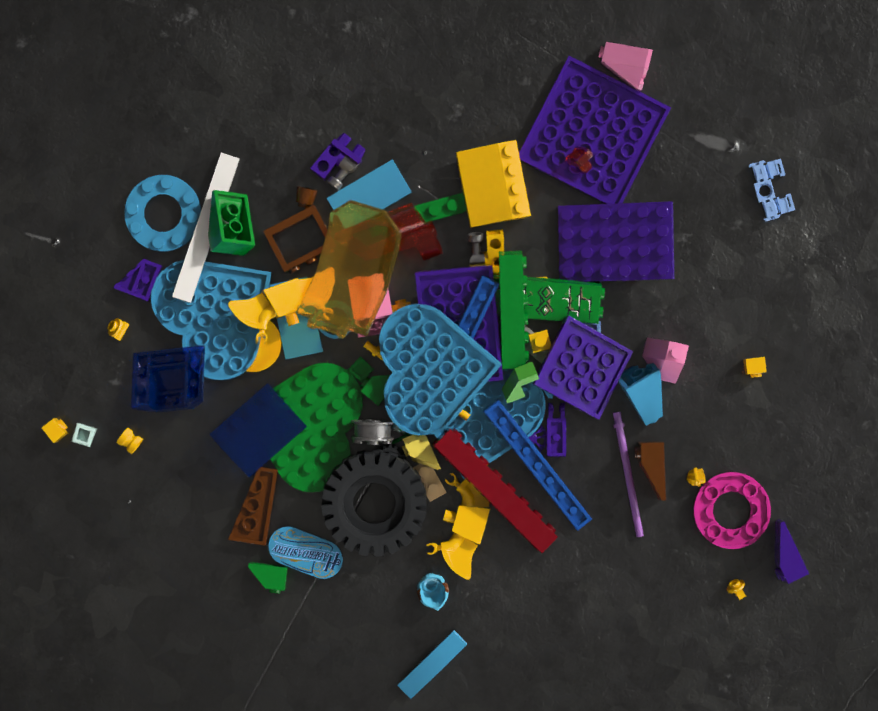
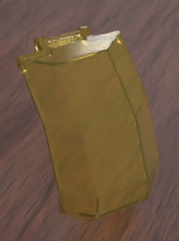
(352, 270)

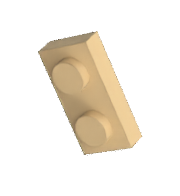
(431, 482)

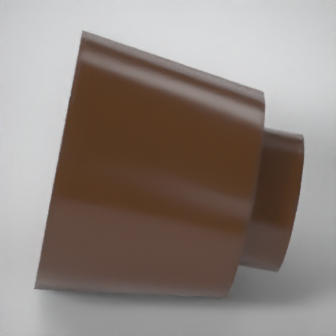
(305, 196)

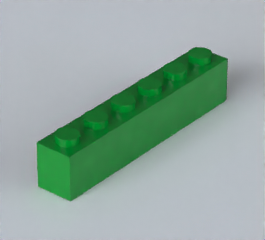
(512, 309)

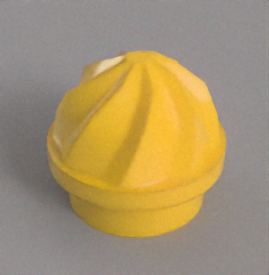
(696, 477)

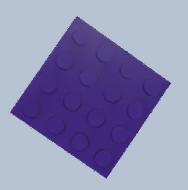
(582, 367)

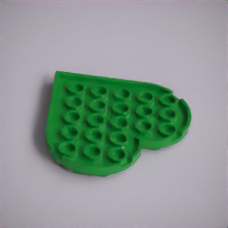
(327, 402)

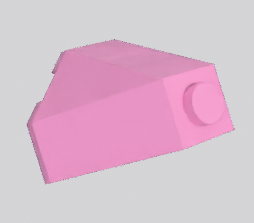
(626, 62)
(667, 357)

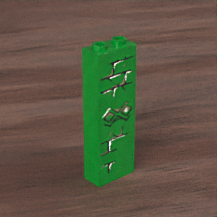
(559, 297)

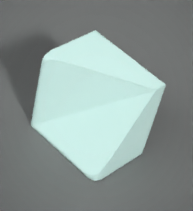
(83, 434)

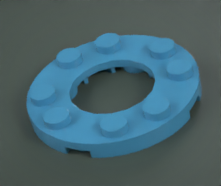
(143, 194)

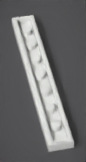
(199, 243)

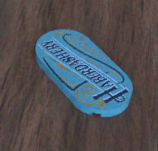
(305, 552)

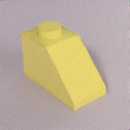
(420, 451)

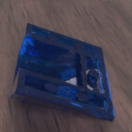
(168, 379)

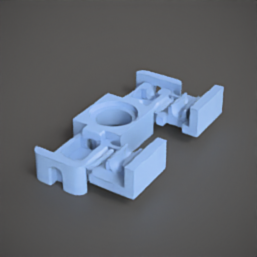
(771, 206)

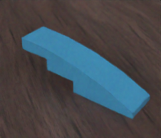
(432, 664)

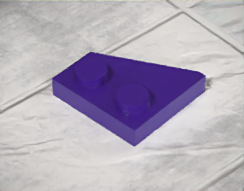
(140, 280)

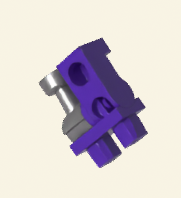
(338, 155)

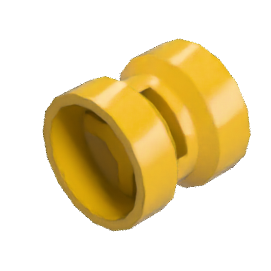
(129, 440)

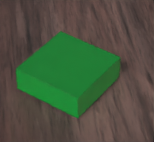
(360, 369)

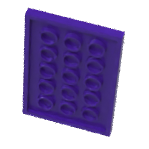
(616, 242)
(451, 292)

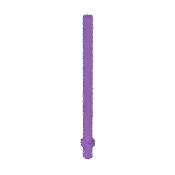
(628, 473)

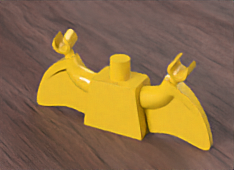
(271, 303)
(467, 527)

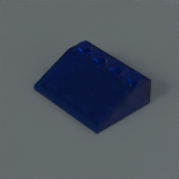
(258, 430)

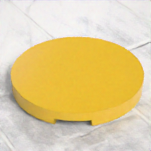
(270, 351)

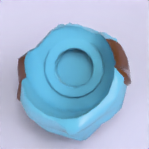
(432, 591)

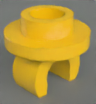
(736, 587)

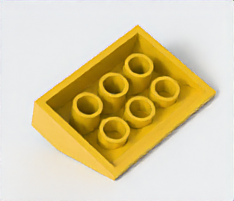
(493, 184)

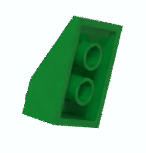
(230, 223)

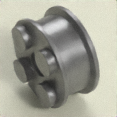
(372, 431)

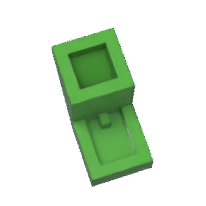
(520, 376)

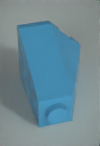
(644, 391)

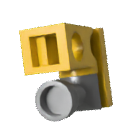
(495, 244)

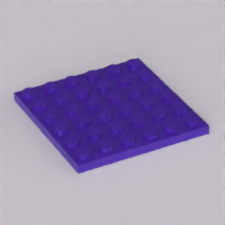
(598, 115)

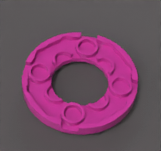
(759, 512)

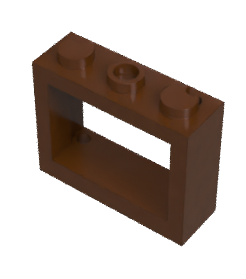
(288, 223)

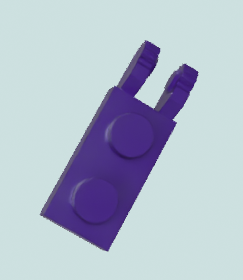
(556, 432)

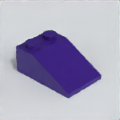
(787, 557)

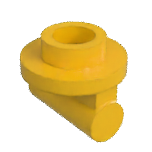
(117, 328)

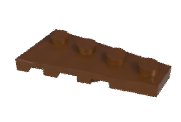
(255, 514)

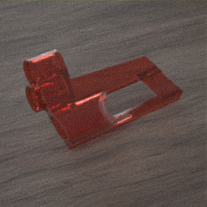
(416, 231)

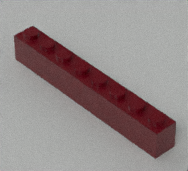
(494, 490)

